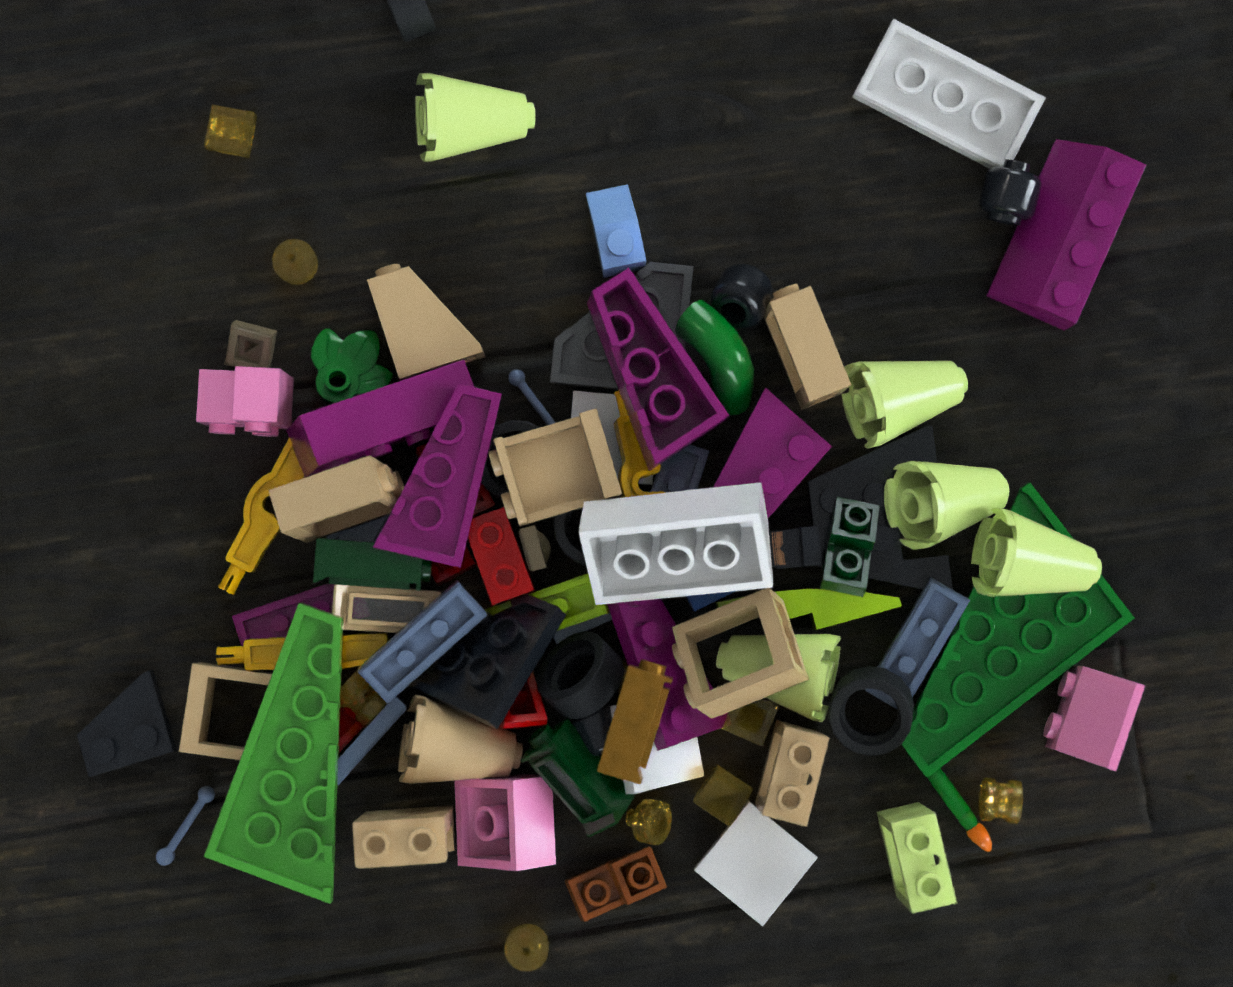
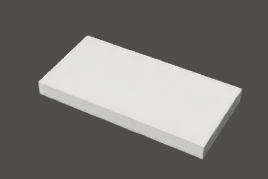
(948, 96)

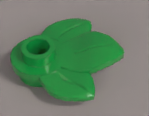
(350, 359)

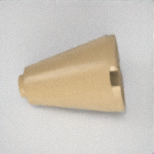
(453, 746)

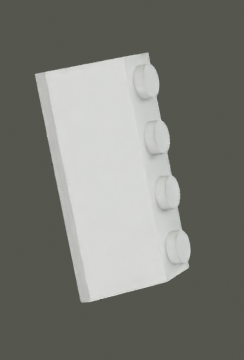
(677, 544)

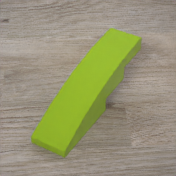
(830, 607)

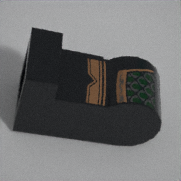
(795, 548)

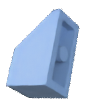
(616, 230)

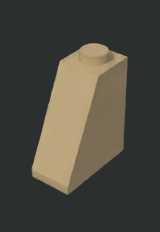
(418, 325)

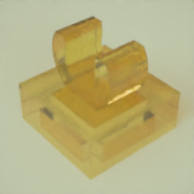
(230, 131)

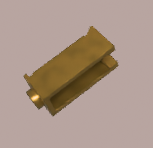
(635, 721)

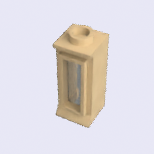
(379, 608)

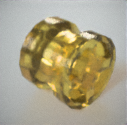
(1000, 800)

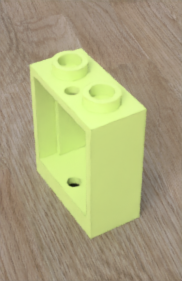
(910, 843)

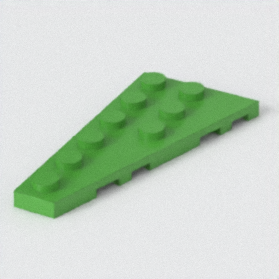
(285, 788)

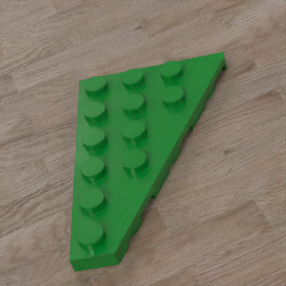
(1006, 654)

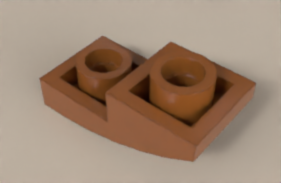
(615, 883)

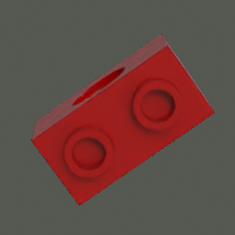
(499, 557)

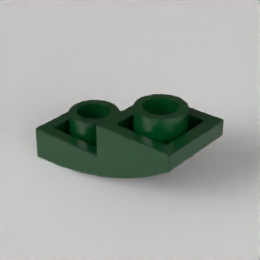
(850, 546)

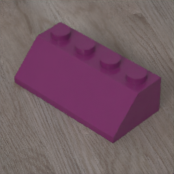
(1064, 244)

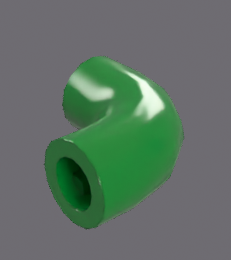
(723, 353)

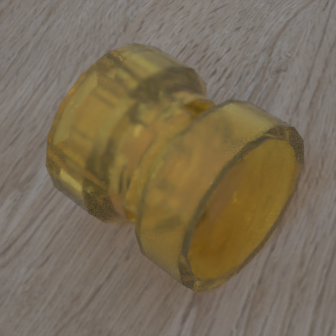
(361, 699)

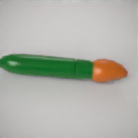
(975, 830)

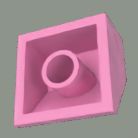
(1093, 716)
(505, 823)

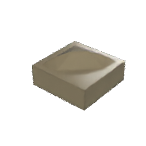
(250, 345)
(535, 548)

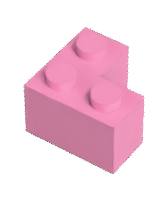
(245, 398)

